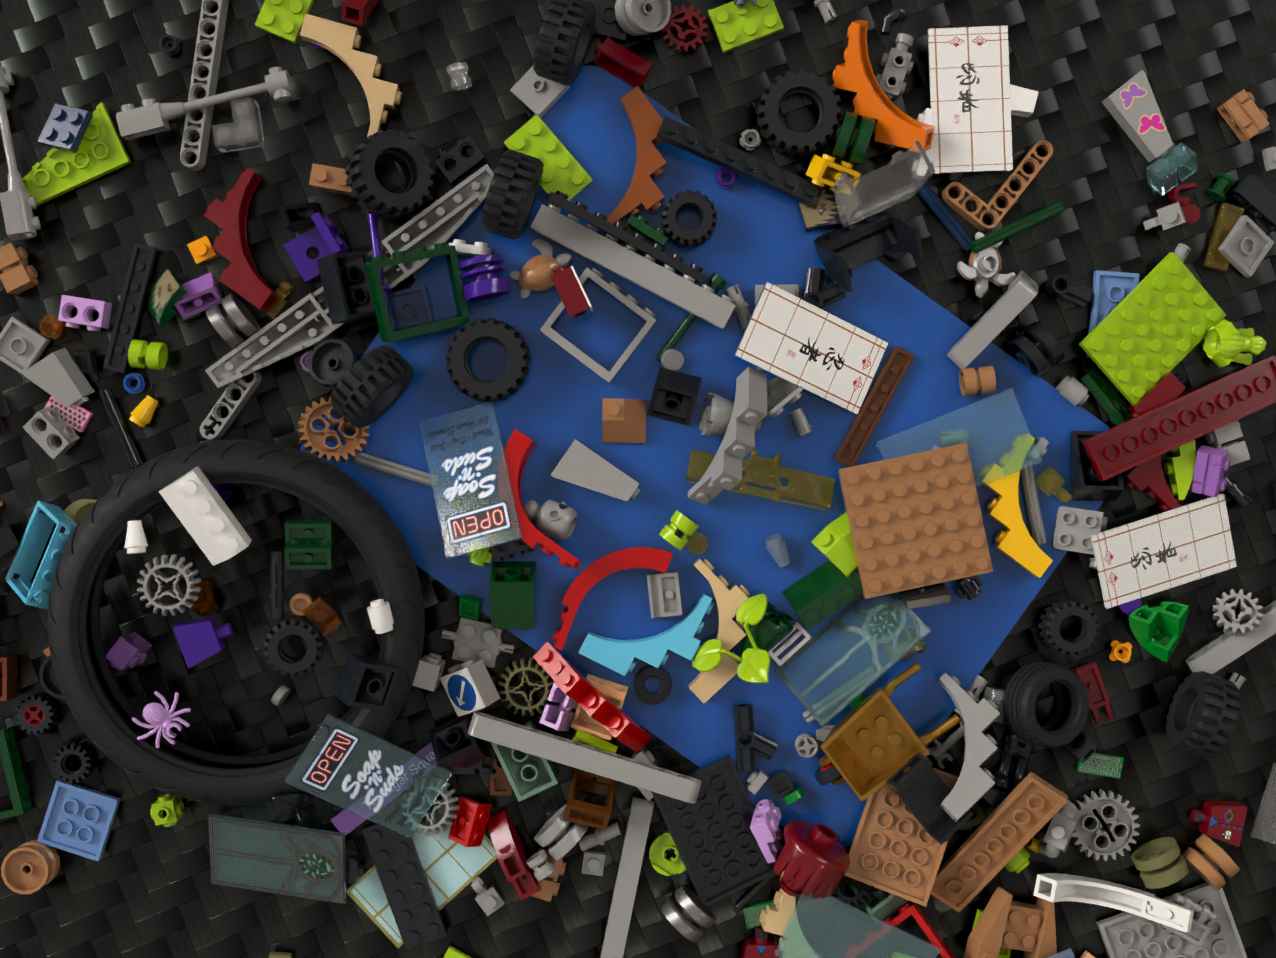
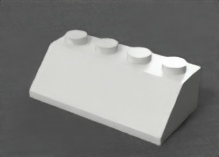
(206, 516)

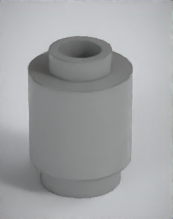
(1073, 390)

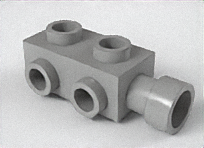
(893, 70)

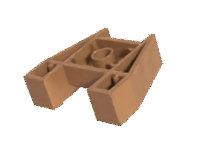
(1013, 927)

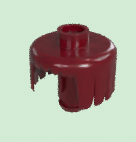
(811, 860)

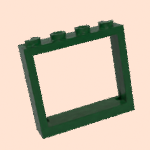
(379, 301)
(14, 774)

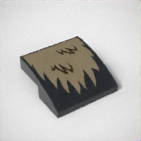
(823, 216)

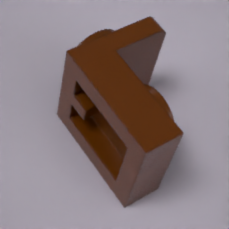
(205, 604)
(322, 616)

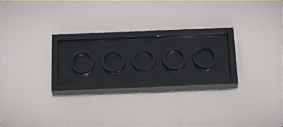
(405, 886)

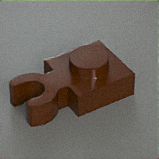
(499, 782)

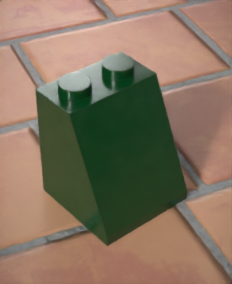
(513, 595)

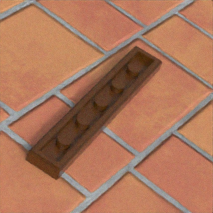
(874, 407)

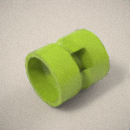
(145, 354)
(684, 524)

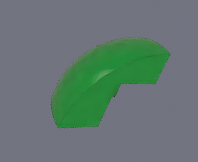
(1159, 627)

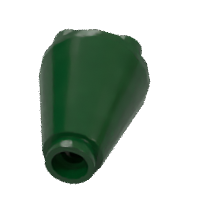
(769, 630)

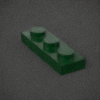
(1105, 397)

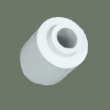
(380, 616)

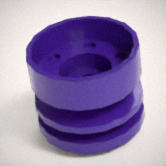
(484, 278)

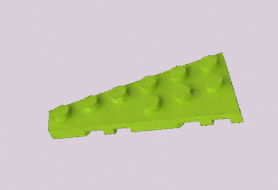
(96, 156)

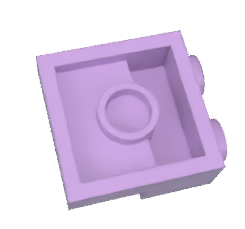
(766, 829)

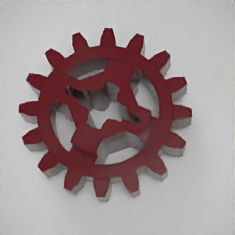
(692, 32)

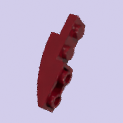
(511, 855)

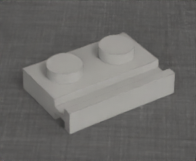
(664, 594)

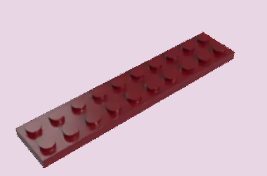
(1183, 419)

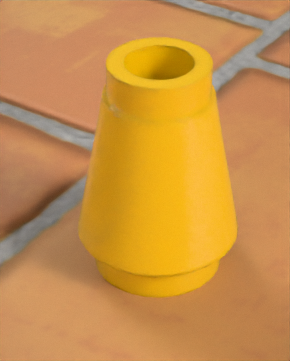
(144, 411)

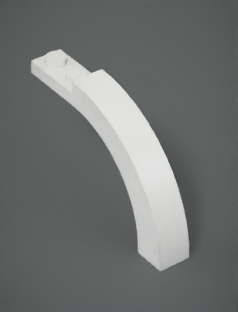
(1075, 888)

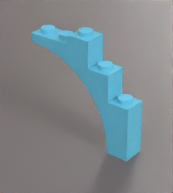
(619, 654)

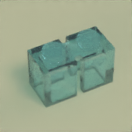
(1163, 172)

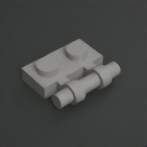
(1198, 929)

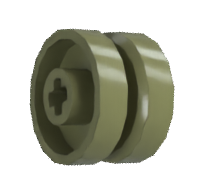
(1160, 862)

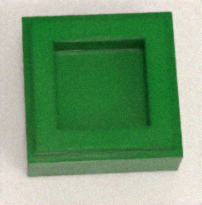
(470, 607)

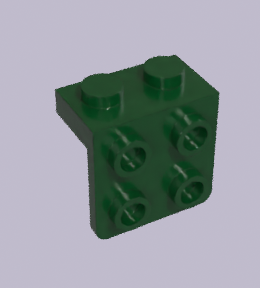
(639, 225)

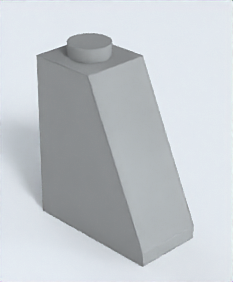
(60, 378)

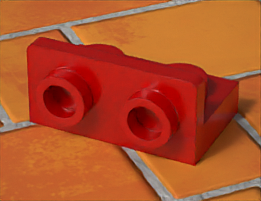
(470, 823)

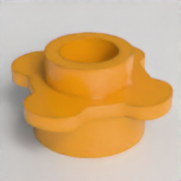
(1126, 651)

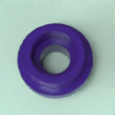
(725, 185)

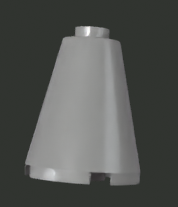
(716, 415)

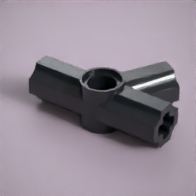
(815, 287)
(756, 744)

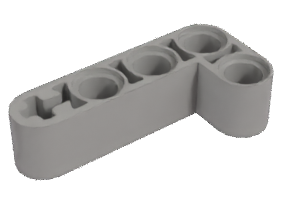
(234, 407)

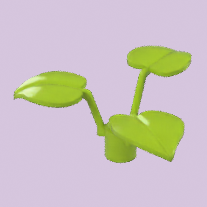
(754, 662)

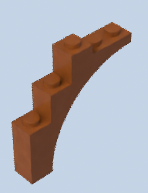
(649, 161)

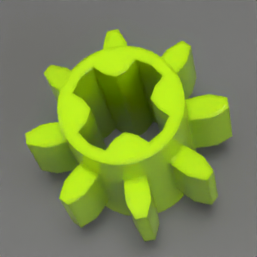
(481, 556)

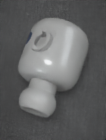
(552, 518)

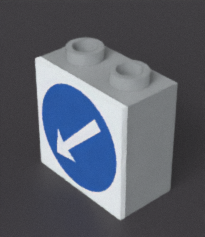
(469, 687)

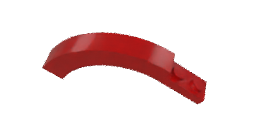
(516, 454)
(612, 562)

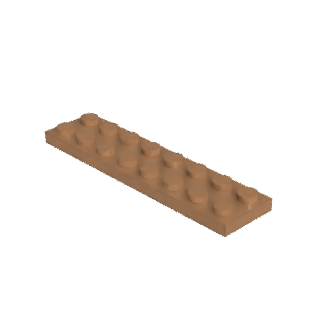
(997, 841)

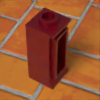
(622, 62)

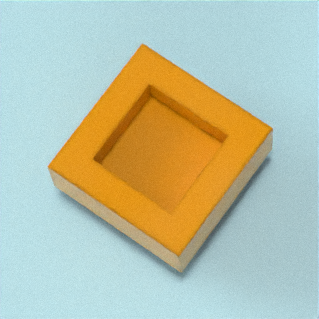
(202, 250)

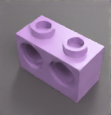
(85, 309)

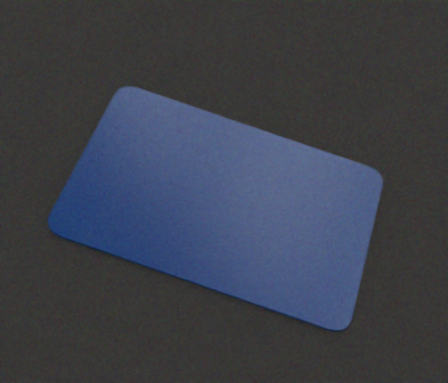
(753, 243)

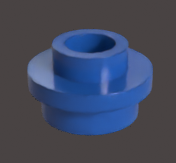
(127, 383)

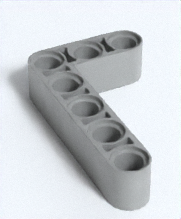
(1015, 299)

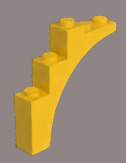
(1015, 539)

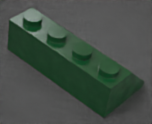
(822, 593)

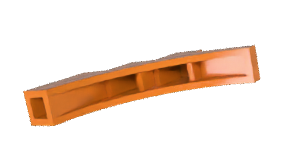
(857, 75)

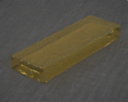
(1226, 219)

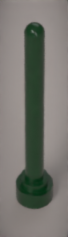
(716, 283)

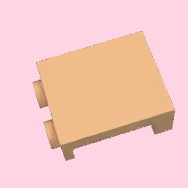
(614, 692)

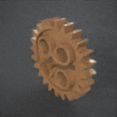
(317, 439)

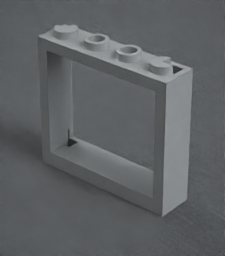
(628, 301)

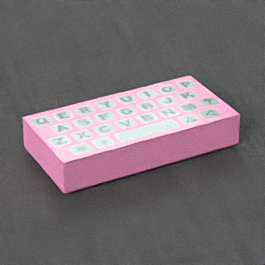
(74, 415)

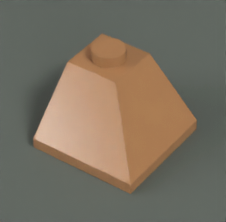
(623, 420)

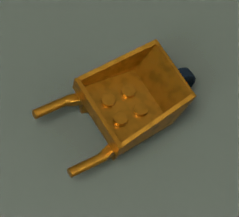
(873, 742)

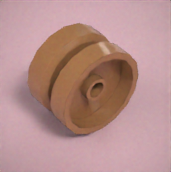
(1211, 860)
(30, 867)

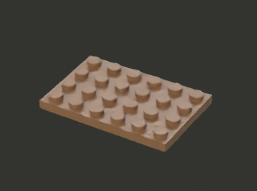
(894, 848)

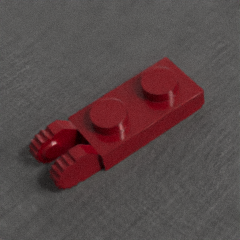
(1096, 691)

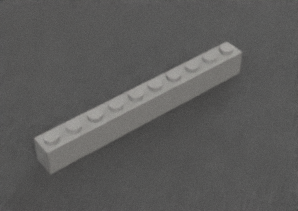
(633, 267)

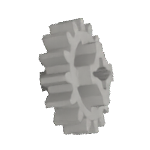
(1247, 614)

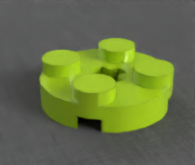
(658, 855)

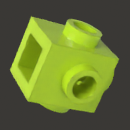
(167, 810)

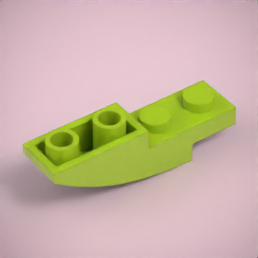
(1180, 469)

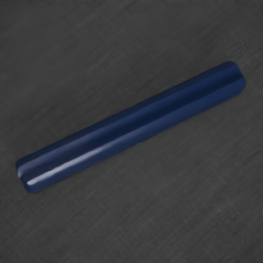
(945, 216)

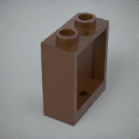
(588, 813)

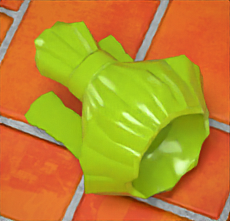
(1226, 342)

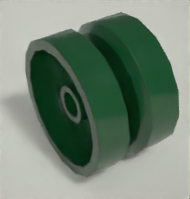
(854, 138)

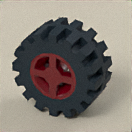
(29, 713)

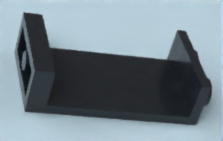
(922, 794)

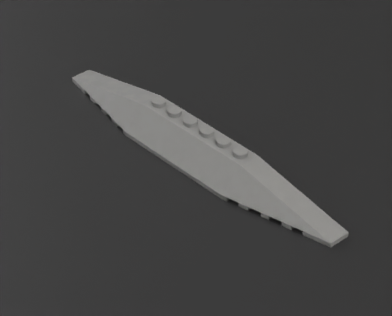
(310, 318)

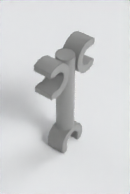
(939, 750)

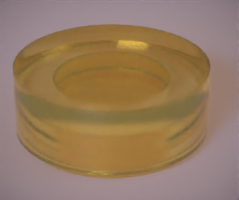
(697, 543)

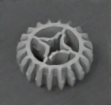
(161, 578)
(432, 814)

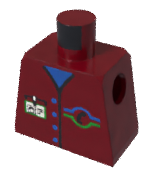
(1221, 820)
(759, 946)

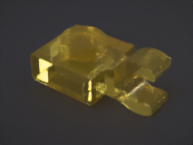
(284, 289)
(1050, 483)

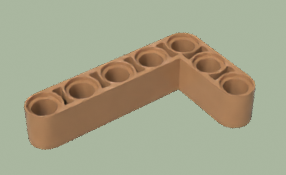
(1004, 192)

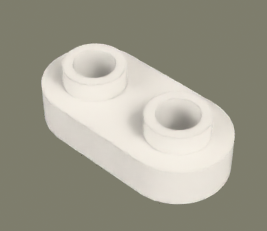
(477, 249)

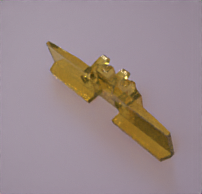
(802, 487)

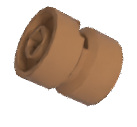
(980, 380)

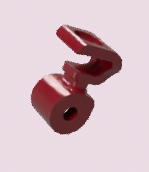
(1190, 211)

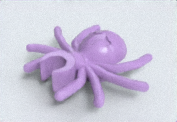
(162, 719)

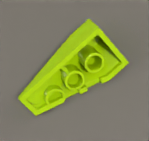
(837, 545)

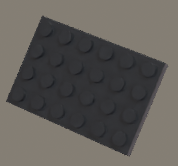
(716, 833)

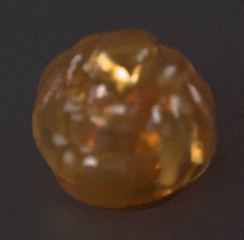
(51, 326)

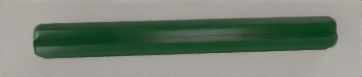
(1016, 227)

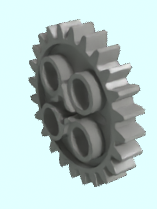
(1120, 814)

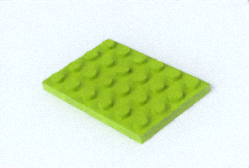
(1152, 328)

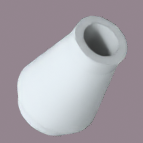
(135, 538)

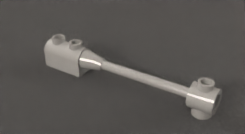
(154, 116)
(17, 202)

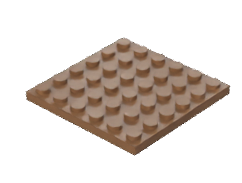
(915, 520)

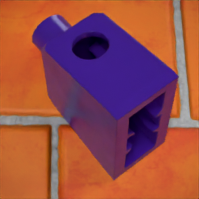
(201, 639)

